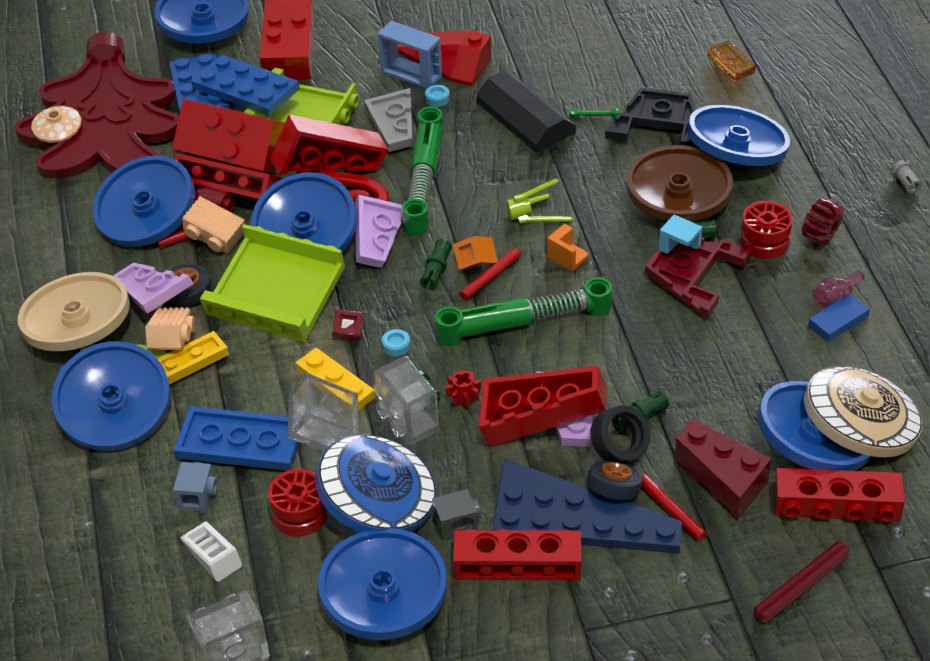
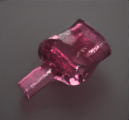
(834, 288)

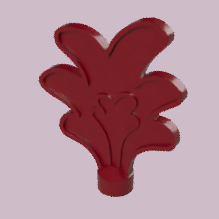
(114, 109)

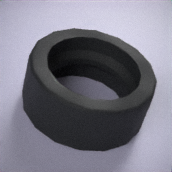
(638, 427)

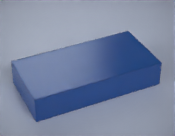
(838, 318)

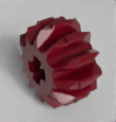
(822, 221)

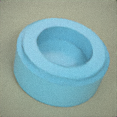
(437, 95)
(396, 342)

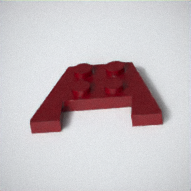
(686, 266)

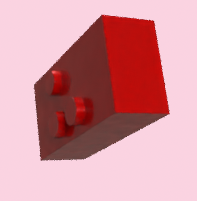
(288, 37)
(227, 135)

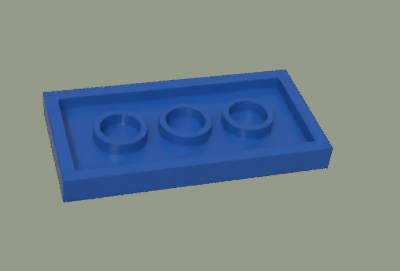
(185, 70)
(245, 85)
(236, 439)

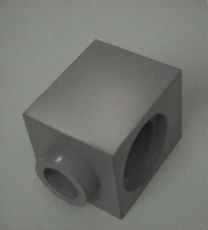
(455, 513)

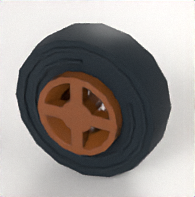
(192, 294)
(614, 480)

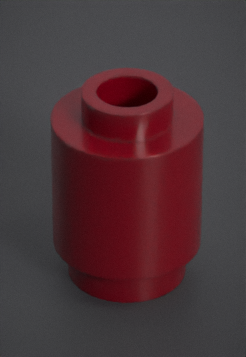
(216, 196)

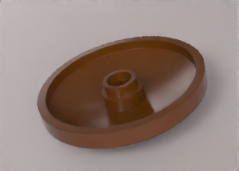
(679, 183)

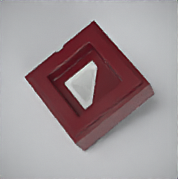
(347, 324)

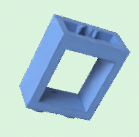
(429, 48)

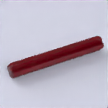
(801, 582)

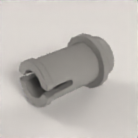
(902, 171)

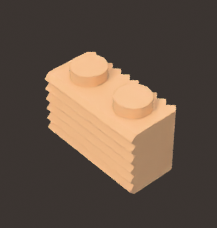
(213, 225)
(169, 329)

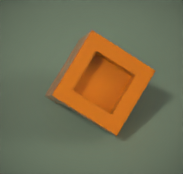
(563, 251)
(475, 252)

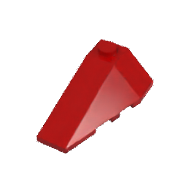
(462, 55)

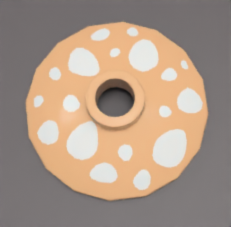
(56, 124)

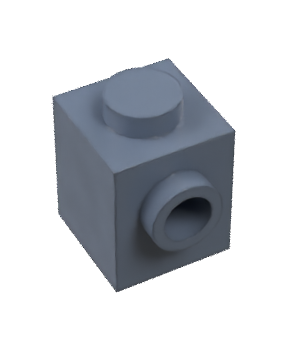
(194, 486)

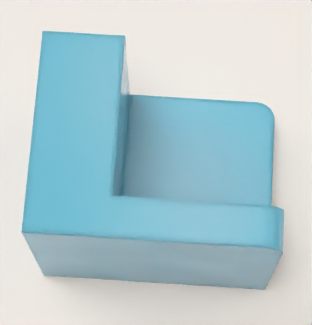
(679, 231)

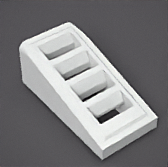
(214, 552)

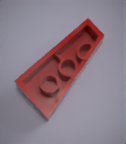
(326, 146)
(539, 401)

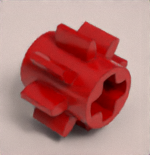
(463, 388)

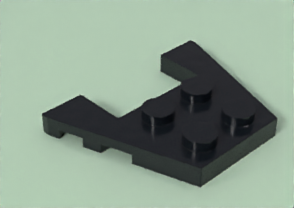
(657, 110)

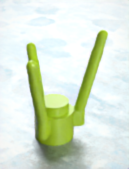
(521, 206)

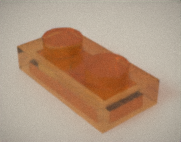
(731, 60)

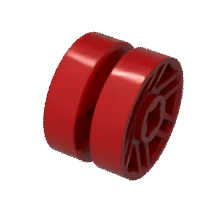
(768, 228)
(296, 503)

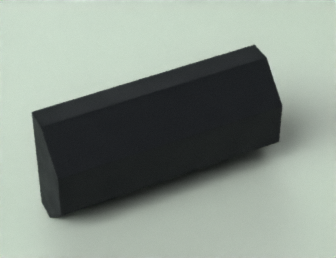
(524, 111)

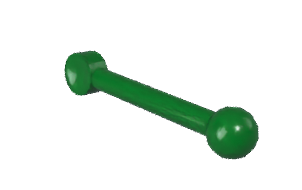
(574, 113)

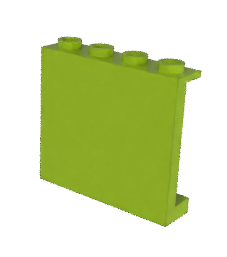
(316, 104)
(275, 283)

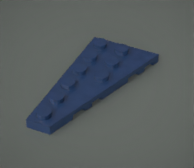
(548, 503)

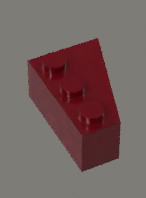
(722, 465)

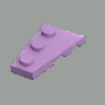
(151, 288)

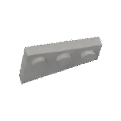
(392, 118)

